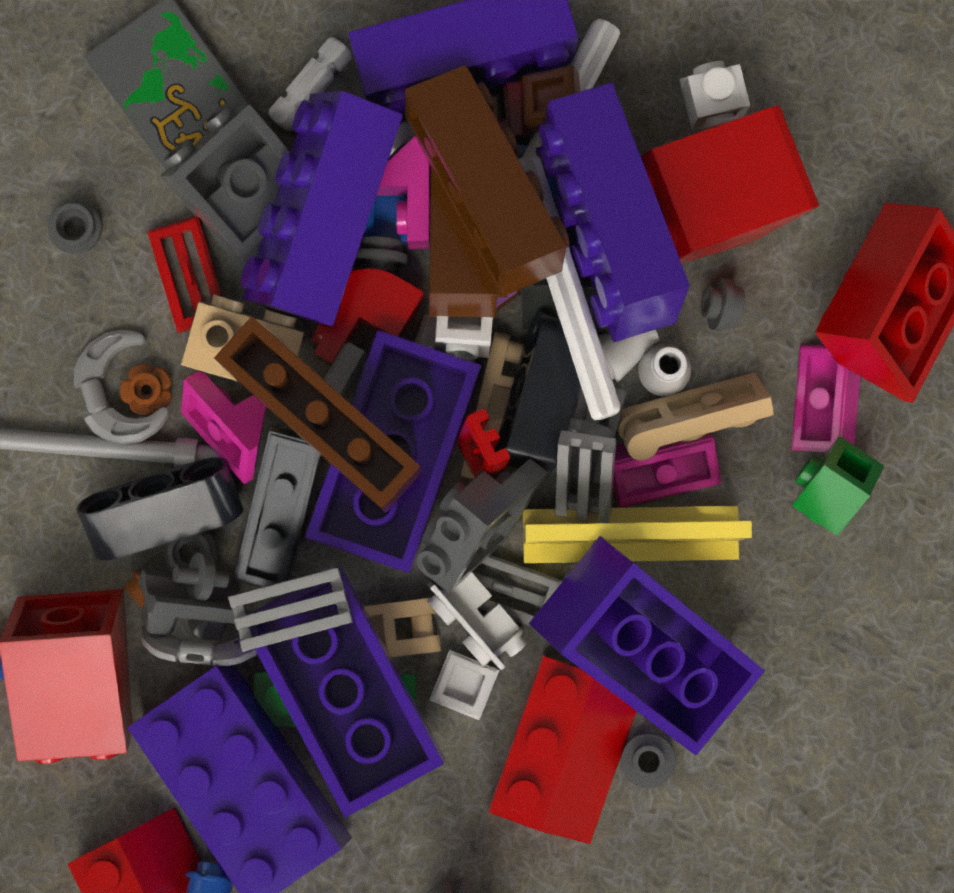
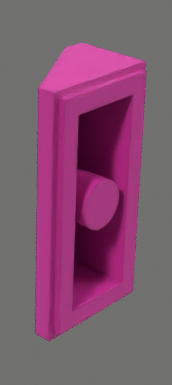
(823, 401)
(669, 472)

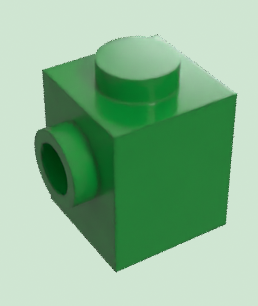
(836, 485)

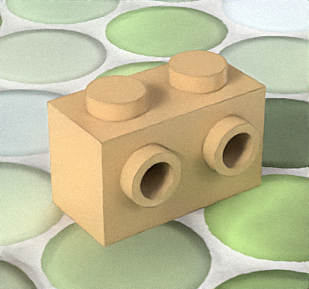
(219, 321)

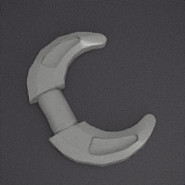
(89, 371)
(172, 648)

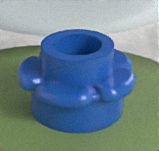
(208, 879)

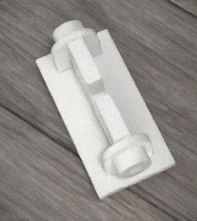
(488, 633)

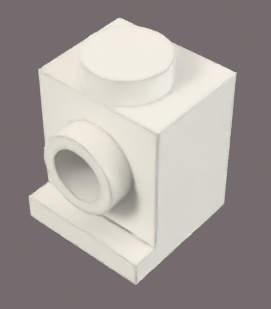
(714, 94)
(464, 336)

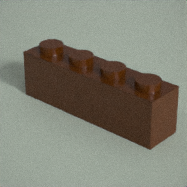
(486, 180)
(456, 273)
(318, 414)

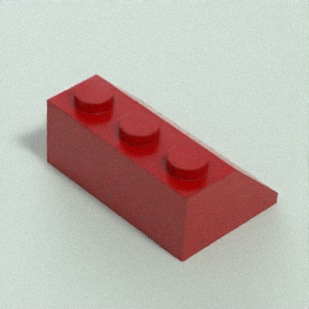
(895, 300)
(562, 753)
(140, 860)

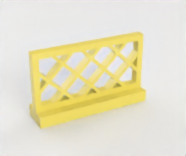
(637, 533)

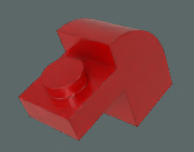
(371, 299)

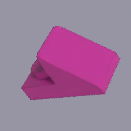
(409, 175)
(228, 428)

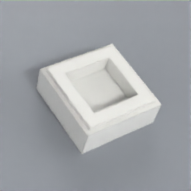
(464, 685)

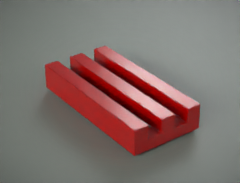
(175, 231)
(473, 432)

